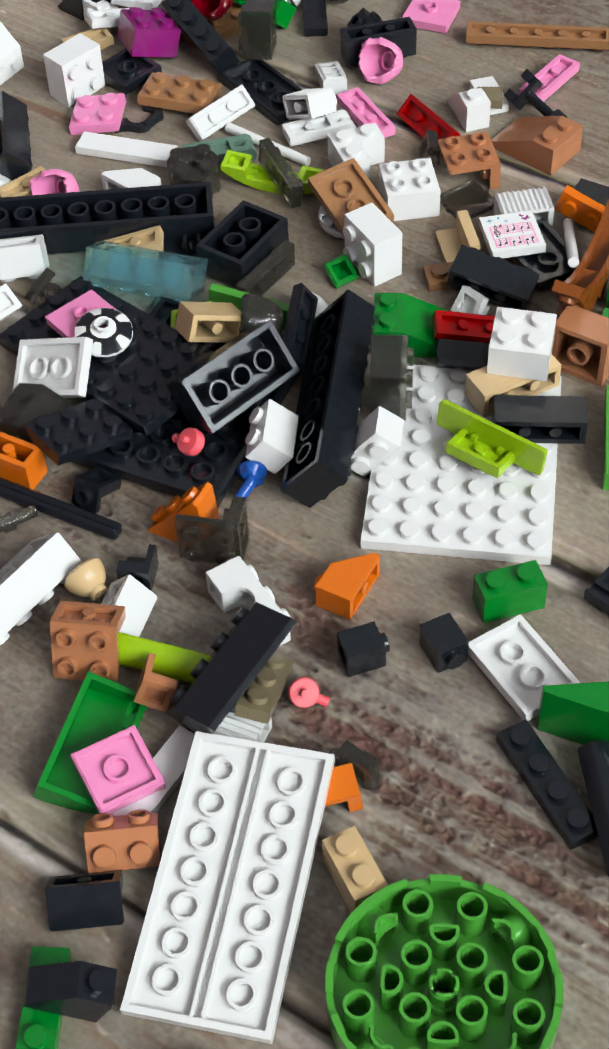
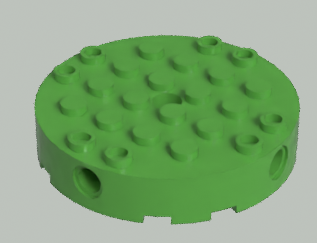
(448, 938)

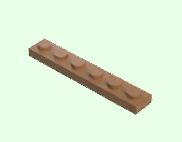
(538, 35)

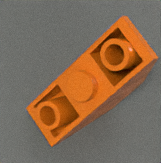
(195, 502)

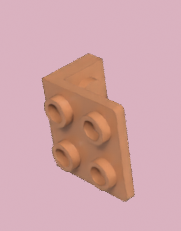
(472, 154)
(86, 640)

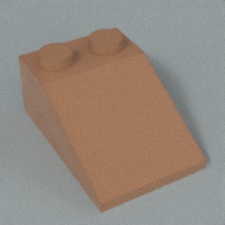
(541, 141)

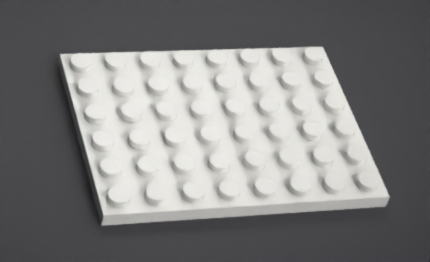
(445, 507)

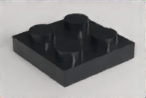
(128, 72)

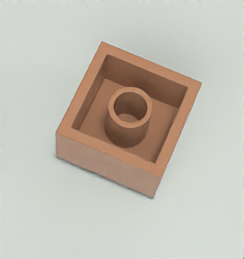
(582, 344)

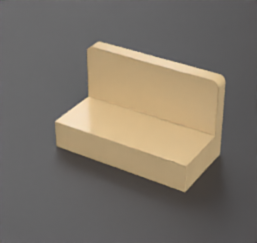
(452, 239)

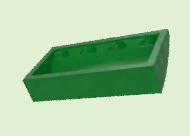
(97, 713)

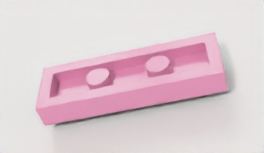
(554, 76)
(364, 111)

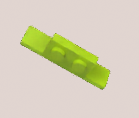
(486, 443)

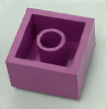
(148, 32)

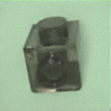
(364, 763)

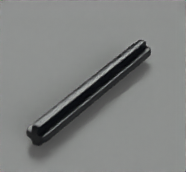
(60, 509)

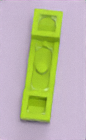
(241, 168)

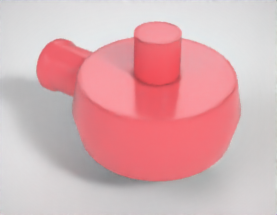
(189, 441)
(305, 692)

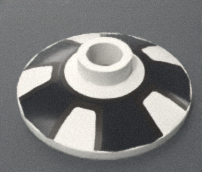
(107, 340)

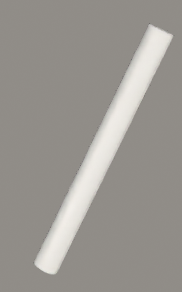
(285, 151)
(570, 242)

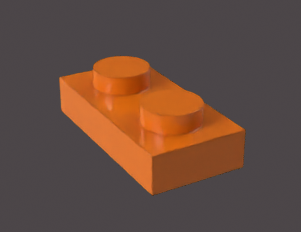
(580, 208)

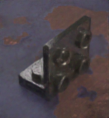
(214, 539)

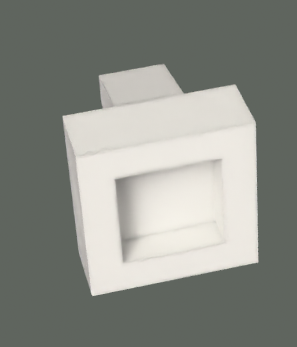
(470, 302)

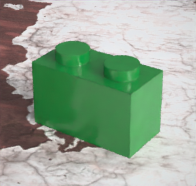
(509, 591)

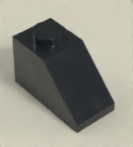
(71, 989)

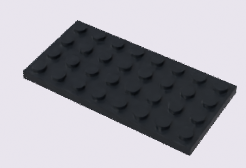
(133, 380)

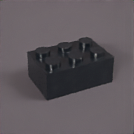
(242, 241)

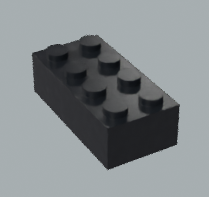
(233, 378)

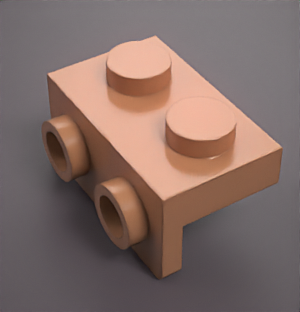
(122, 841)

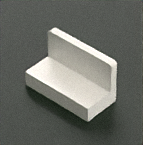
(137, 602)

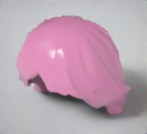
(380, 60)
(53, 182)

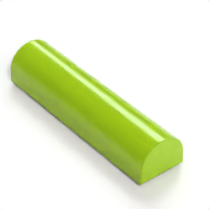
(169, 659)

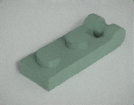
(239, 143)

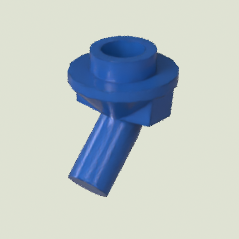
(253, 475)

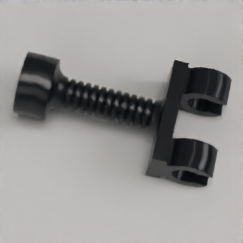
(529, 95)

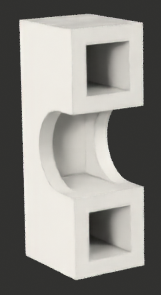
(238, 585)

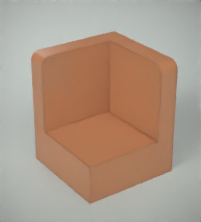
(152, 688)

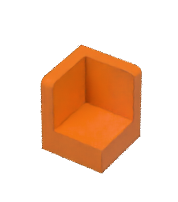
(344, 788)

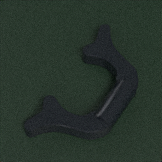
(144, 126)

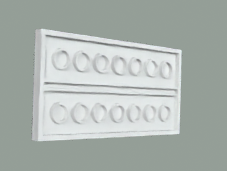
(230, 888)

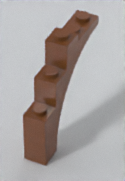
(590, 276)

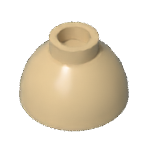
(87, 579)

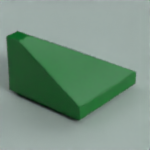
(340, 271)

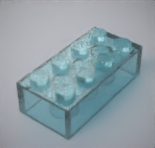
(145, 270)

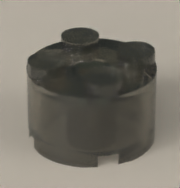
(194, 165)

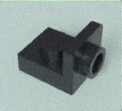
(92, 486)

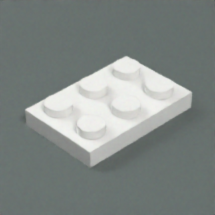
(56, 363)
(519, 664)

